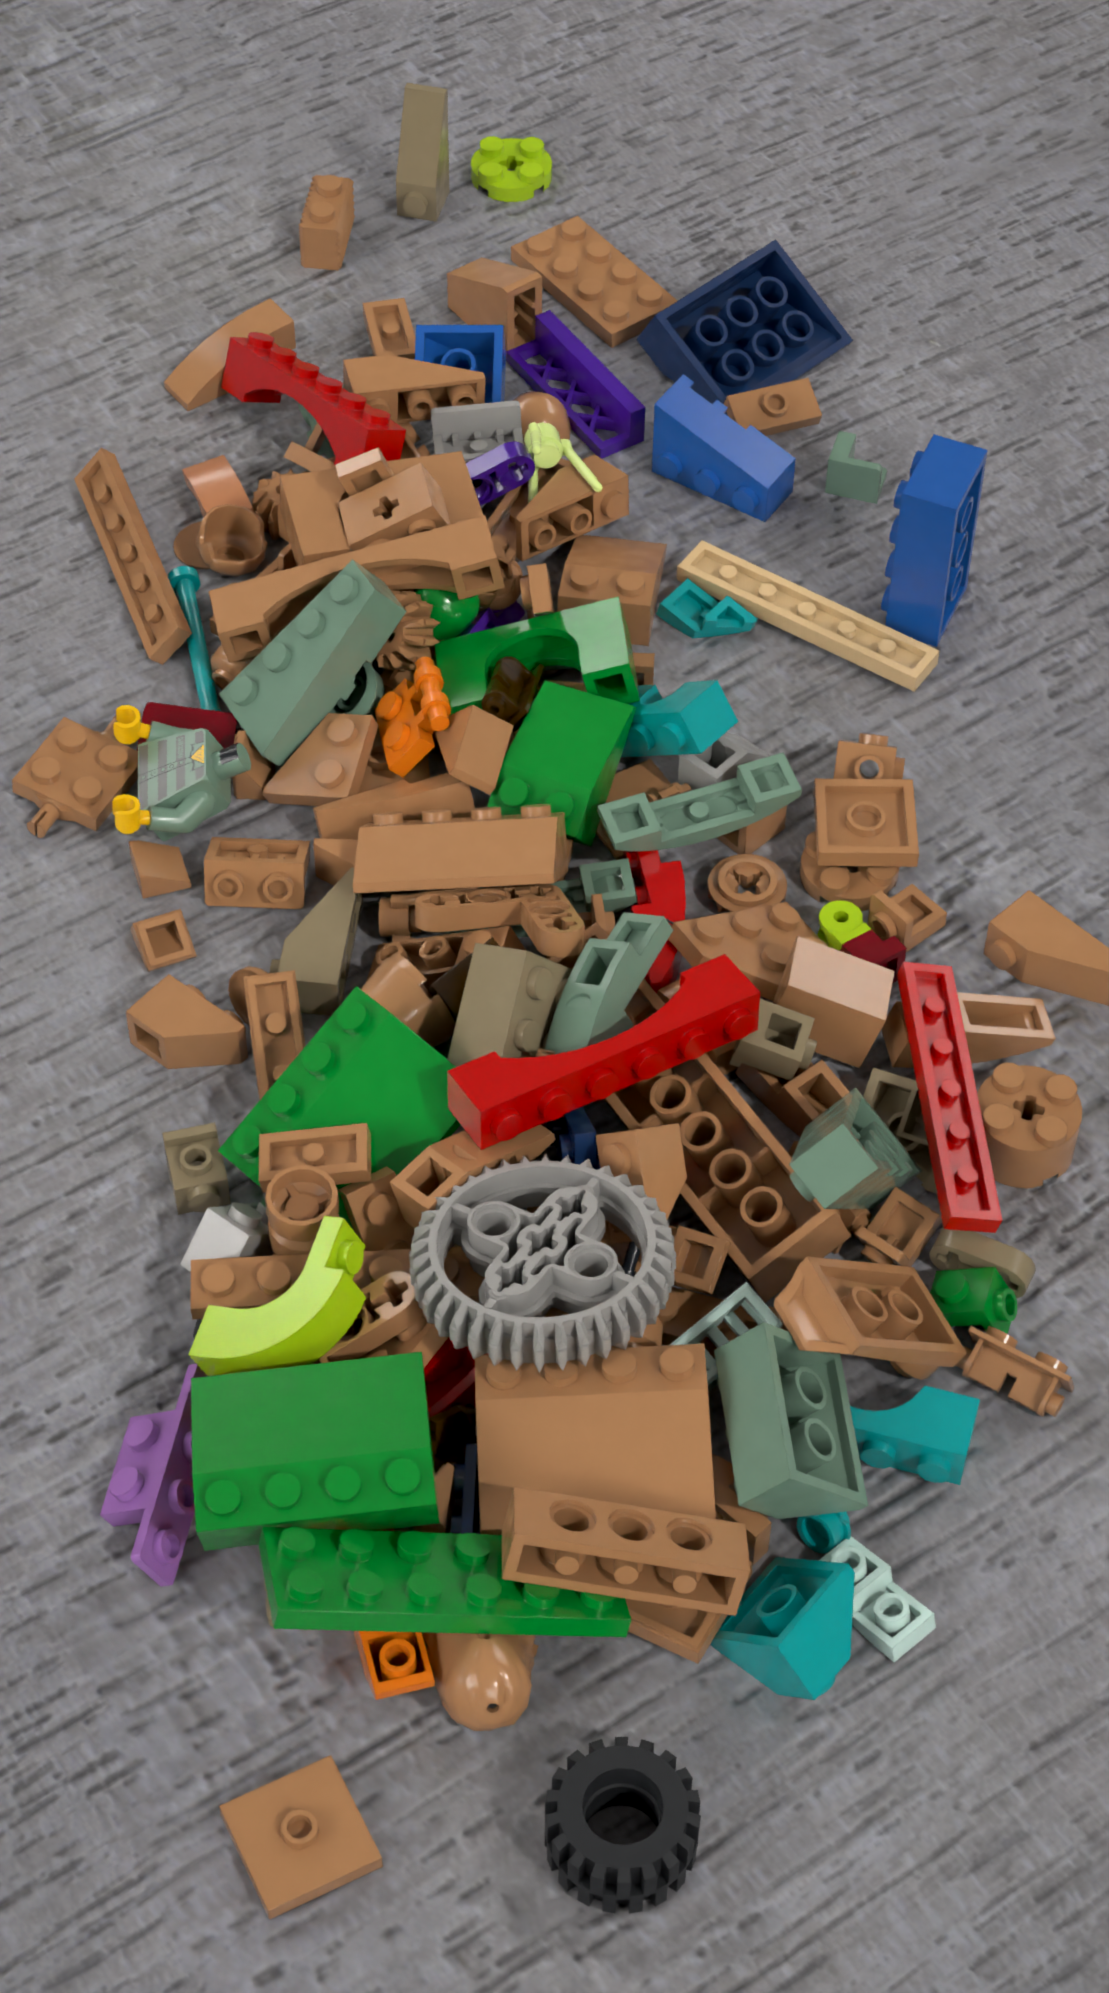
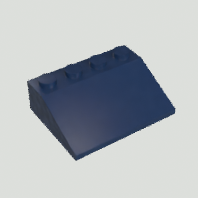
(745, 329)

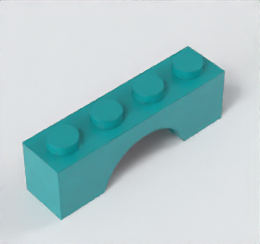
(920, 1437)

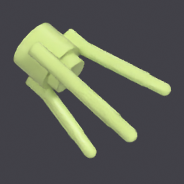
(546, 451)

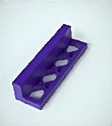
(589, 384)

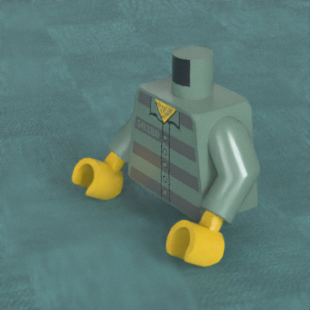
(179, 776)

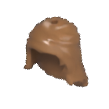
(481, 1671)

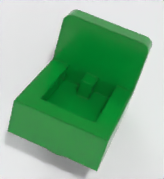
(975, 1298)

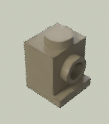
(779, 1043)
(196, 1168)

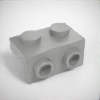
(476, 428)

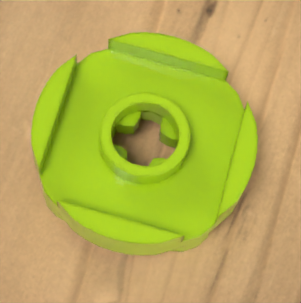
(524, 155)

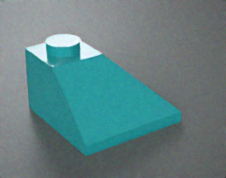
(793, 1626)

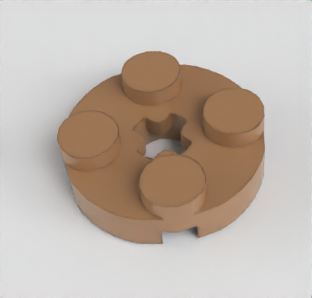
(838, 883)

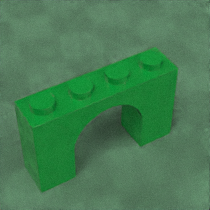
(583, 637)

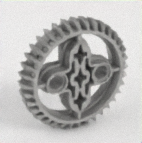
(543, 1262)

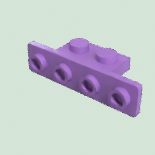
(156, 1485)

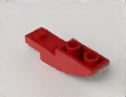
(659, 893)

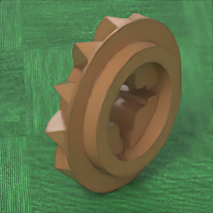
(746, 871)

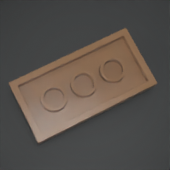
(593, 280)

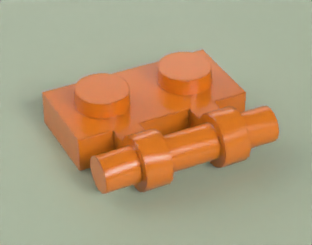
(411, 716)

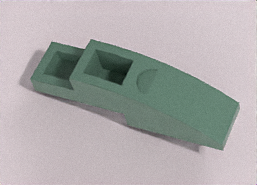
(605, 982)

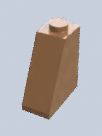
(497, 295)

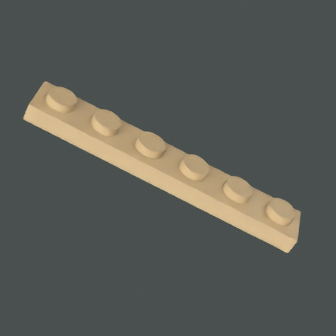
(810, 616)

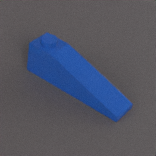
(469, 348)

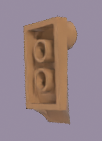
(869, 1314)

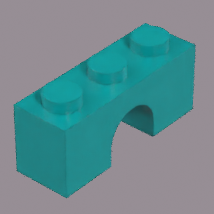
(679, 723)

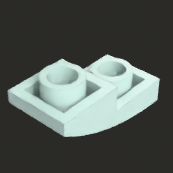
(880, 1607)

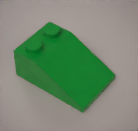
(565, 757)

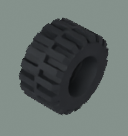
(624, 1778)

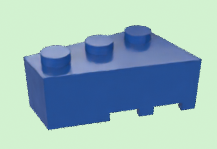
(718, 456)

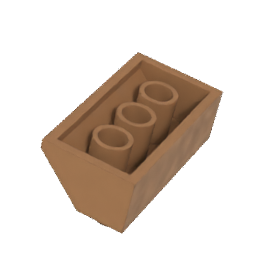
(461, 851)

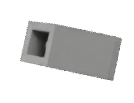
(717, 761)
(231, 1233)

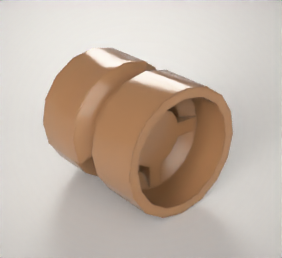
(296, 1206)

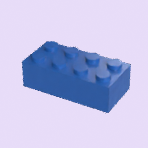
(933, 538)

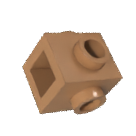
(869, 747)

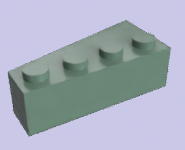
(313, 662)
(850, 1157)

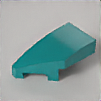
(701, 616)

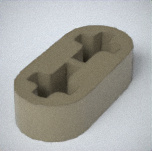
(973, 1250)

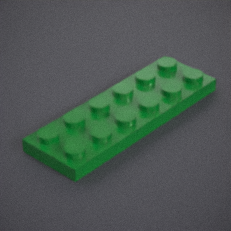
(418, 1586)

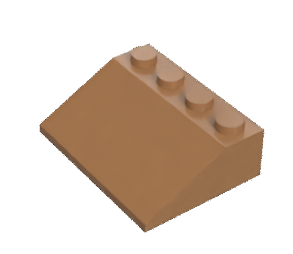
(604, 1431)

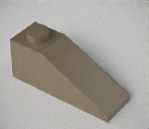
(423, 153)
(323, 948)

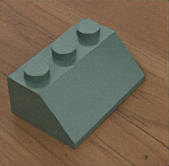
(788, 1426)

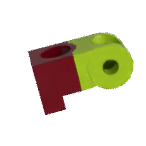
(845, 931)

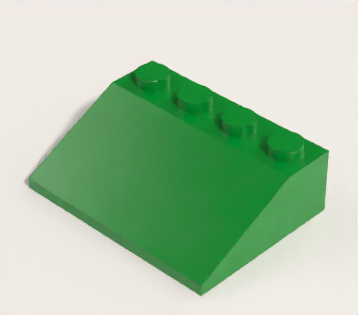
(356, 1072)
(312, 1449)

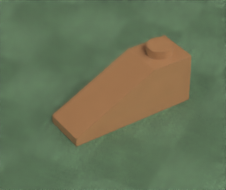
(1048, 950)

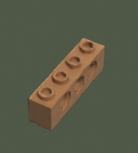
(625, 1551)

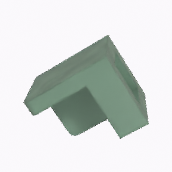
(852, 476)

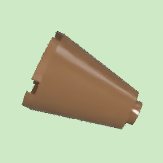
(400, 990)

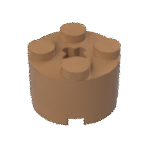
(1029, 1123)

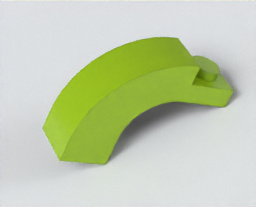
(298, 1323)

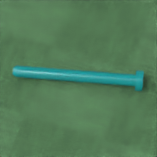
(185, 584)

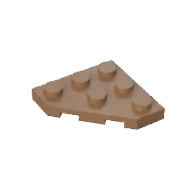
(752, 938)

